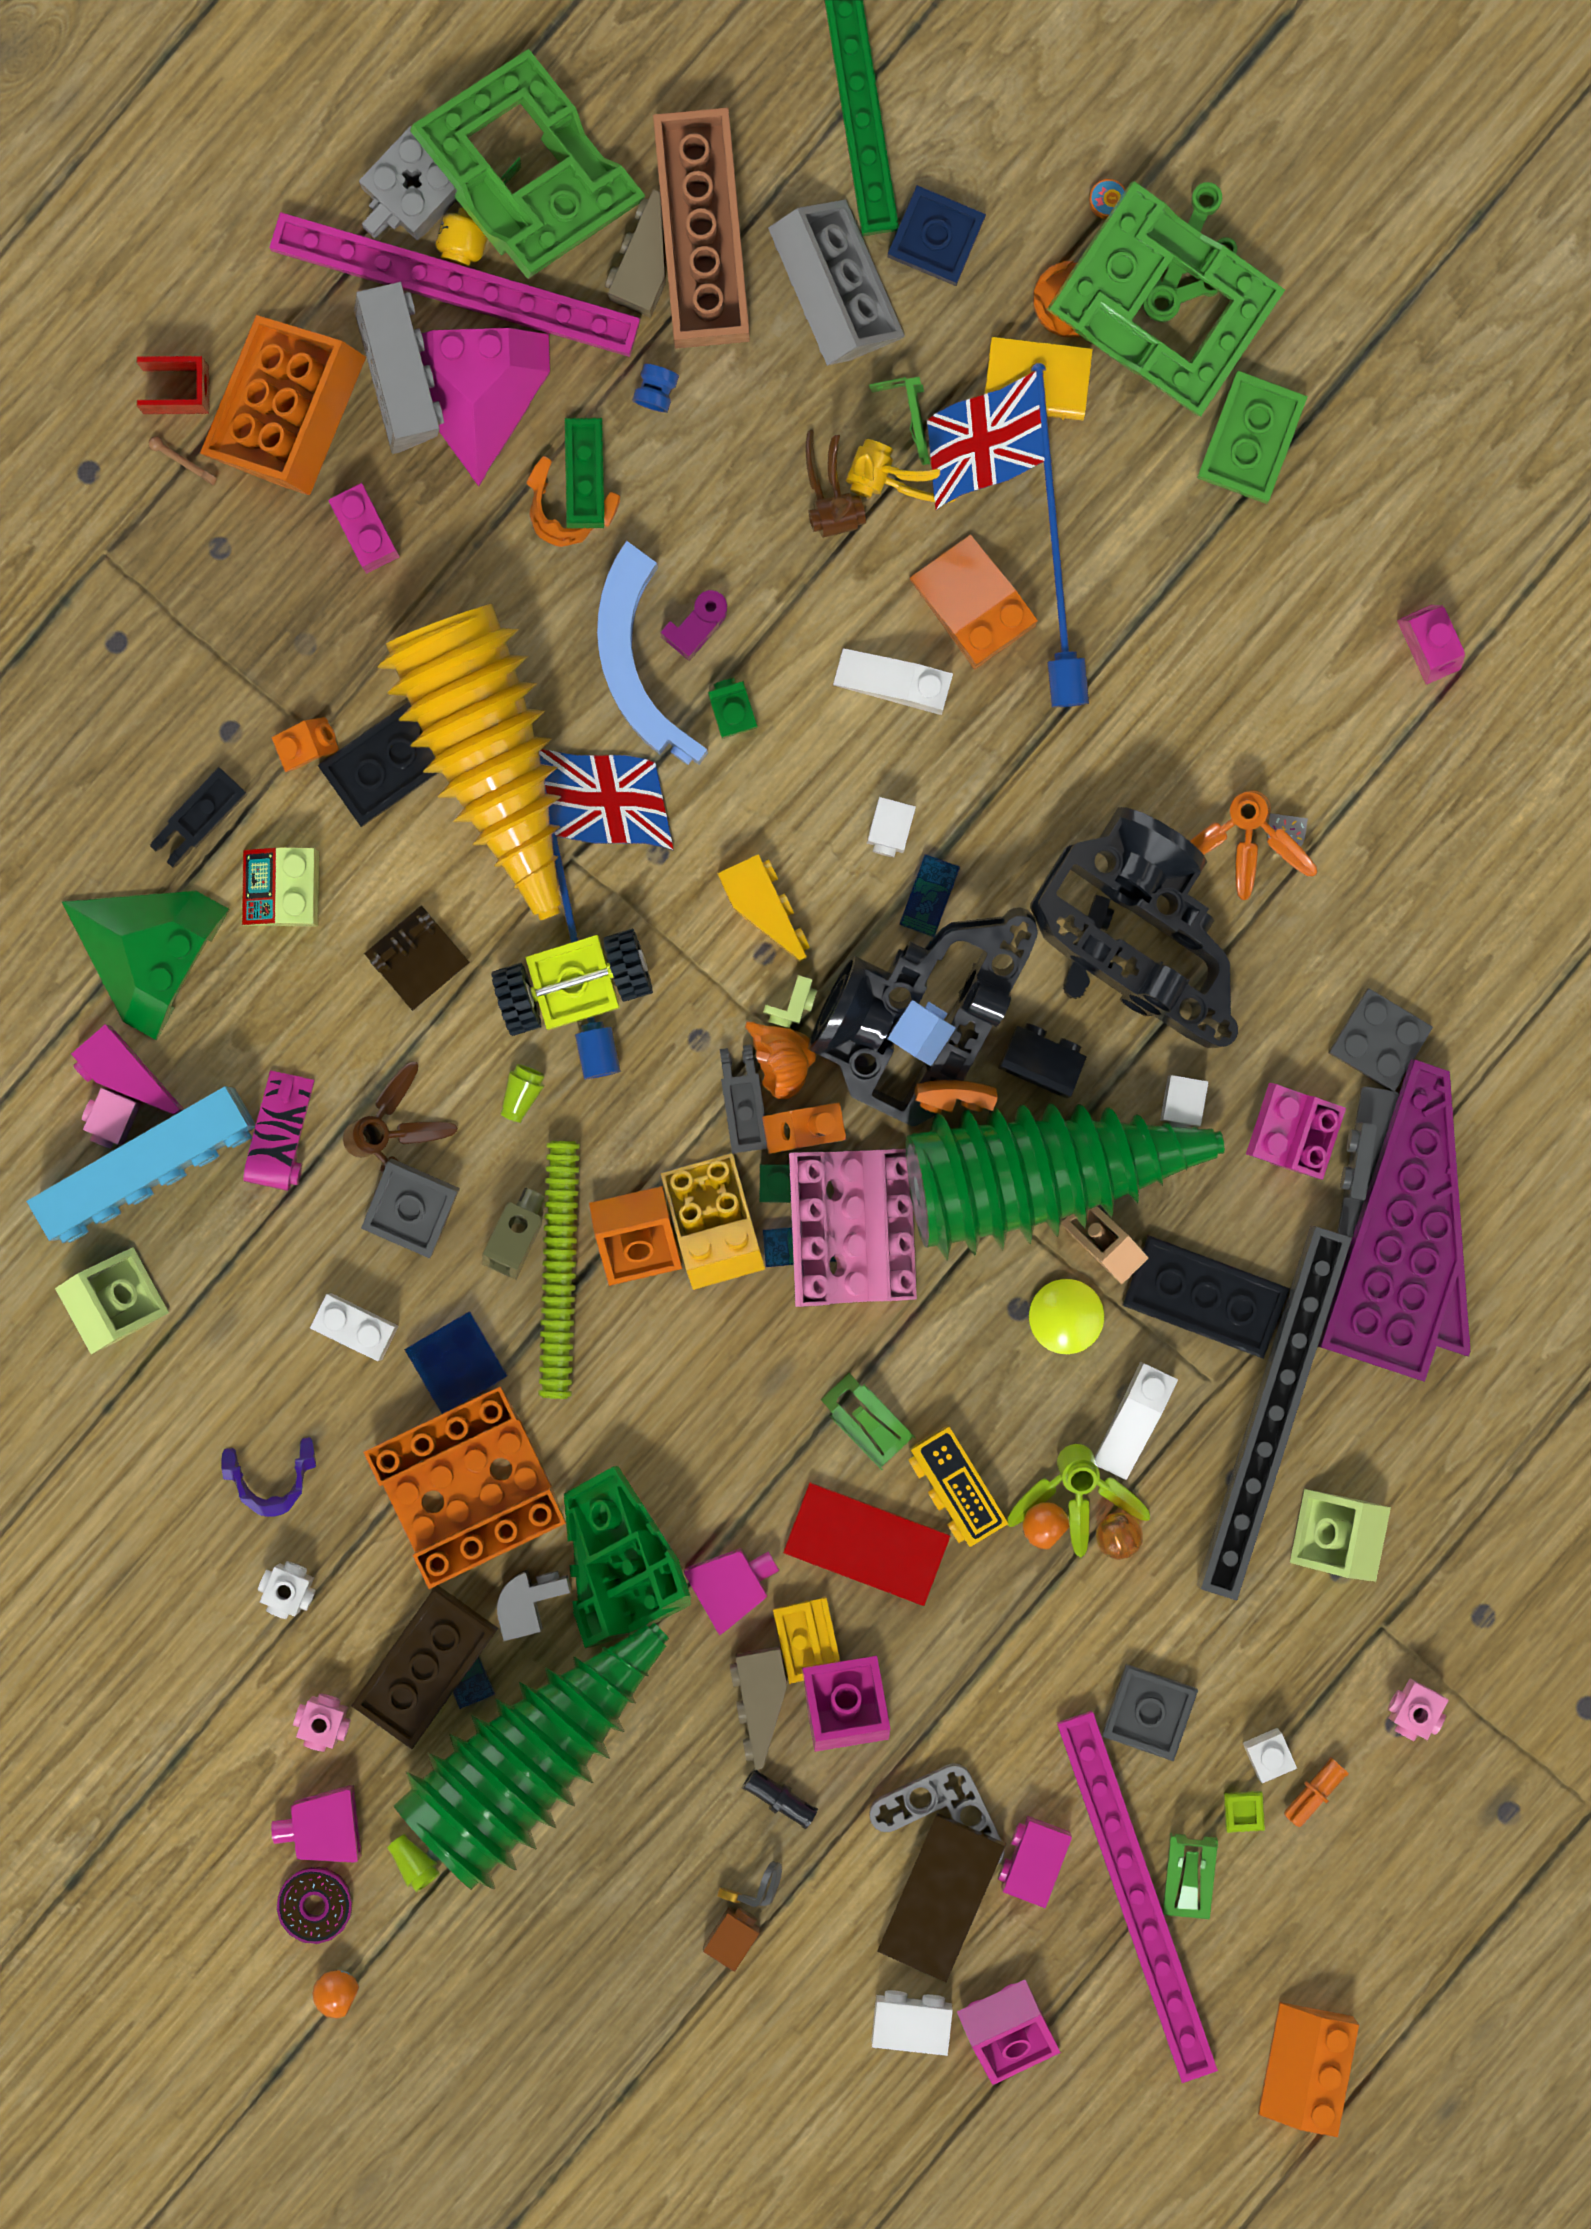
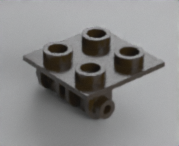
(416, 958)

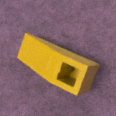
(756, 900)

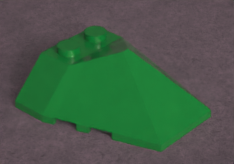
(621, 1561)

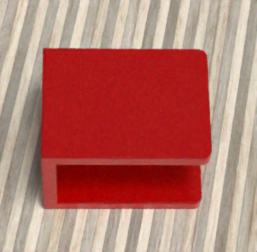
(177, 363)

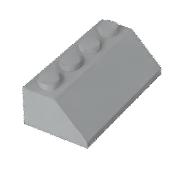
(835, 281)
(397, 367)

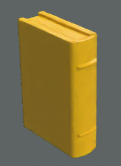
(1064, 378)

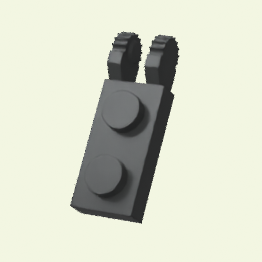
(743, 1104)

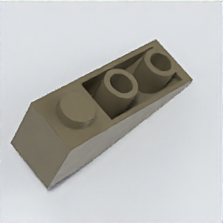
(642, 271)
(763, 1690)

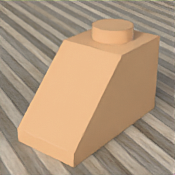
(1107, 1243)

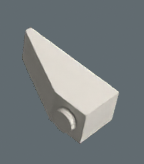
(893, 680)
(1135, 1420)

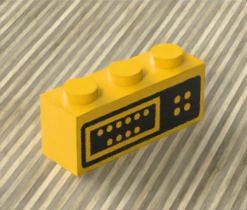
(957, 1487)

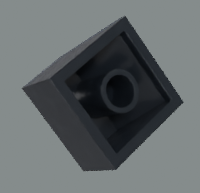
(1043, 1061)

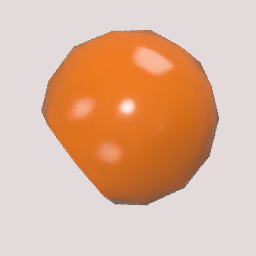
(1045, 1524)
(335, 1993)

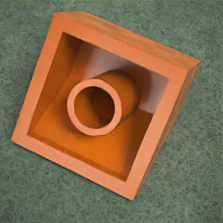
(635, 1235)

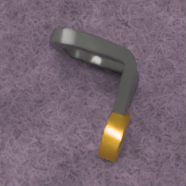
(773, 1869)

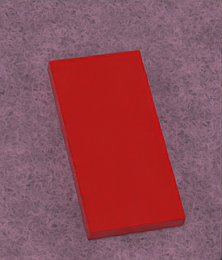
(866, 1544)

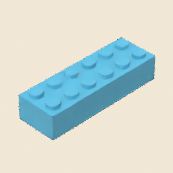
(142, 1164)

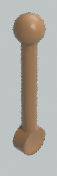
(156, 444)

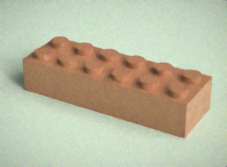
(701, 228)

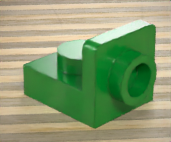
(732, 708)

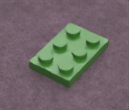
(1252, 437)

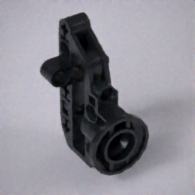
(1143, 864)
(862, 1014)

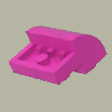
(1295, 1131)

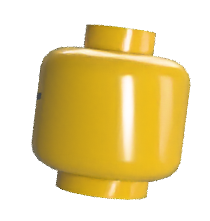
(460, 239)

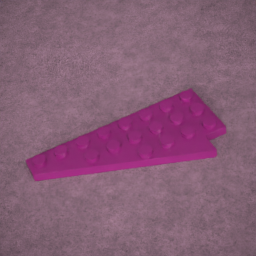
(1406, 1259)

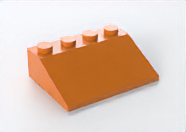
(283, 404)

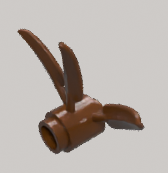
(836, 513)
(376, 1130)

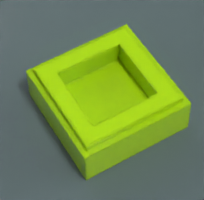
(1244, 1811)

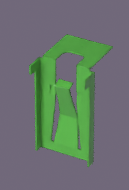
(916, 420)
(882, 1436)
(1188, 1897)

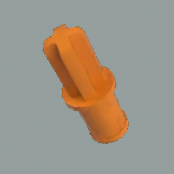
(1315, 1792)

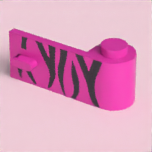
(278, 1132)

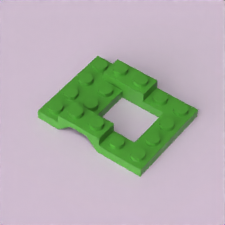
(555, 208)
(1123, 269)

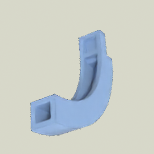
(616, 617)

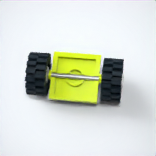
(572, 982)

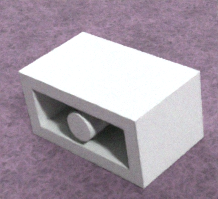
(354, 1327)
(912, 2023)

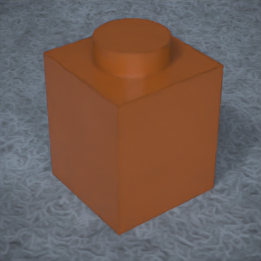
(732, 1938)

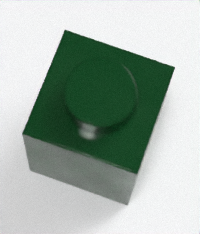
(775, 1184)

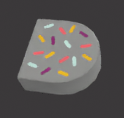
(1291, 825)

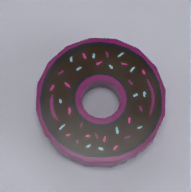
(310, 1927)

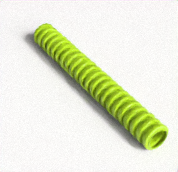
(559, 1269)

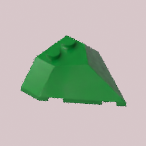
(145, 948)

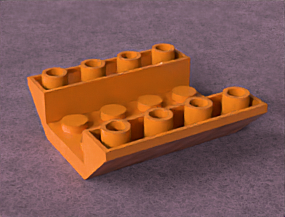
(479, 1511)

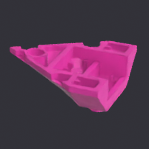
(484, 387)

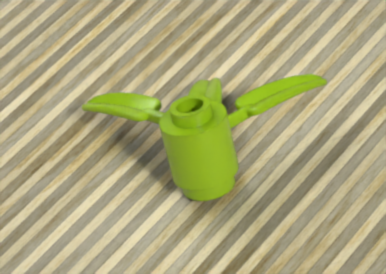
(1080, 1476)

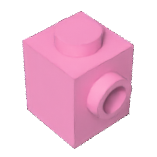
(109, 1118)

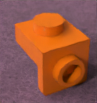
(305, 743)

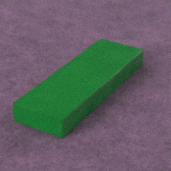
(584, 473)

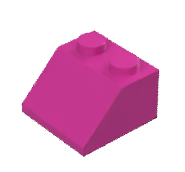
(846, 1703)
(1008, 2032)

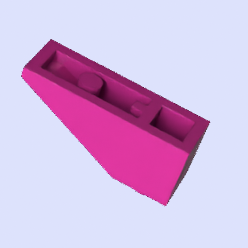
(115, 1065)

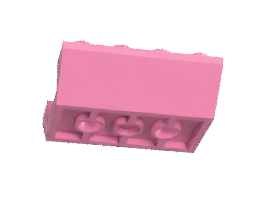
(861, 1226)

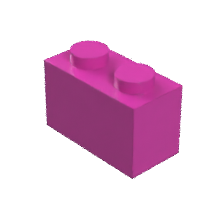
(363, 528)
(1035, 1861)

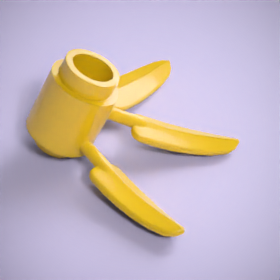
(871, 470)

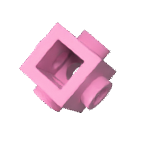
(1414, 1697)
(331, 1712)

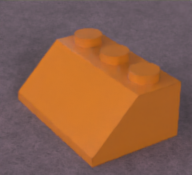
(1309, 2068)

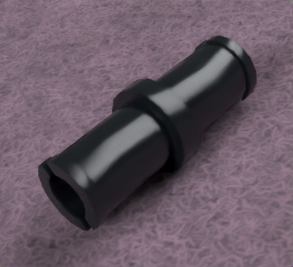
(780, 1798)

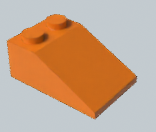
(974, 601)

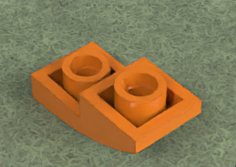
(943, 1095)

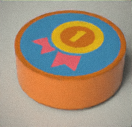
(1105, 196)

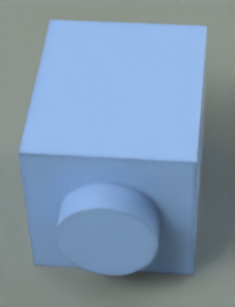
(922, 1031)

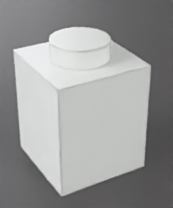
(890, 827)
(1184, 1102)
(1269, 1755)

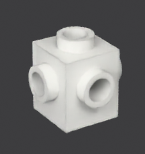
(299, 1583)

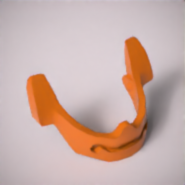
(551, 529)

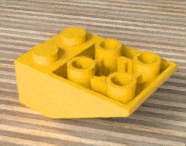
(712, 1221)

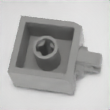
(404, 206)

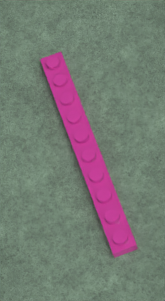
(455, 284)
(1137, 1896)

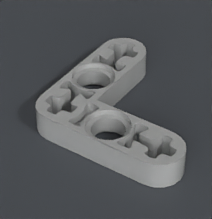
(940, 1798)

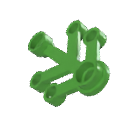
(1167, 288)

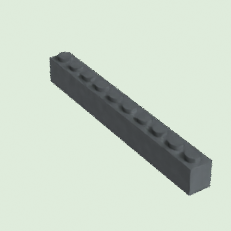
(1273, 1412)

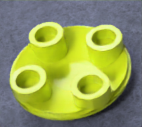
(1066, 1316)

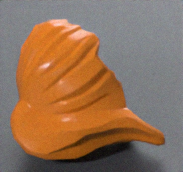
(782, 1057)

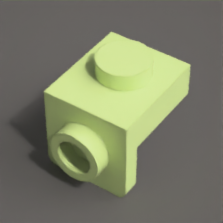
(802, 999)

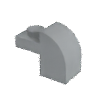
(518, 1606)

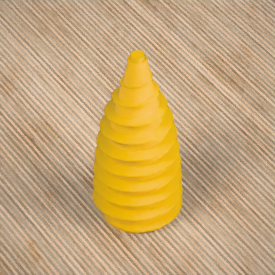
(483, 741)

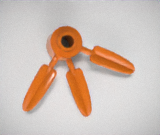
(1247, 851)

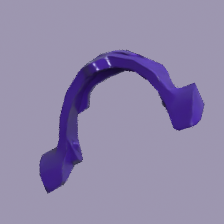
(274, 1505)

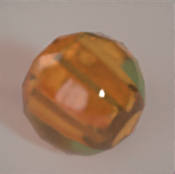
(1119, 1536)

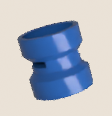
(655, 388)

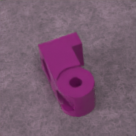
(699, 626)

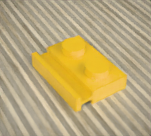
(805, 1636)

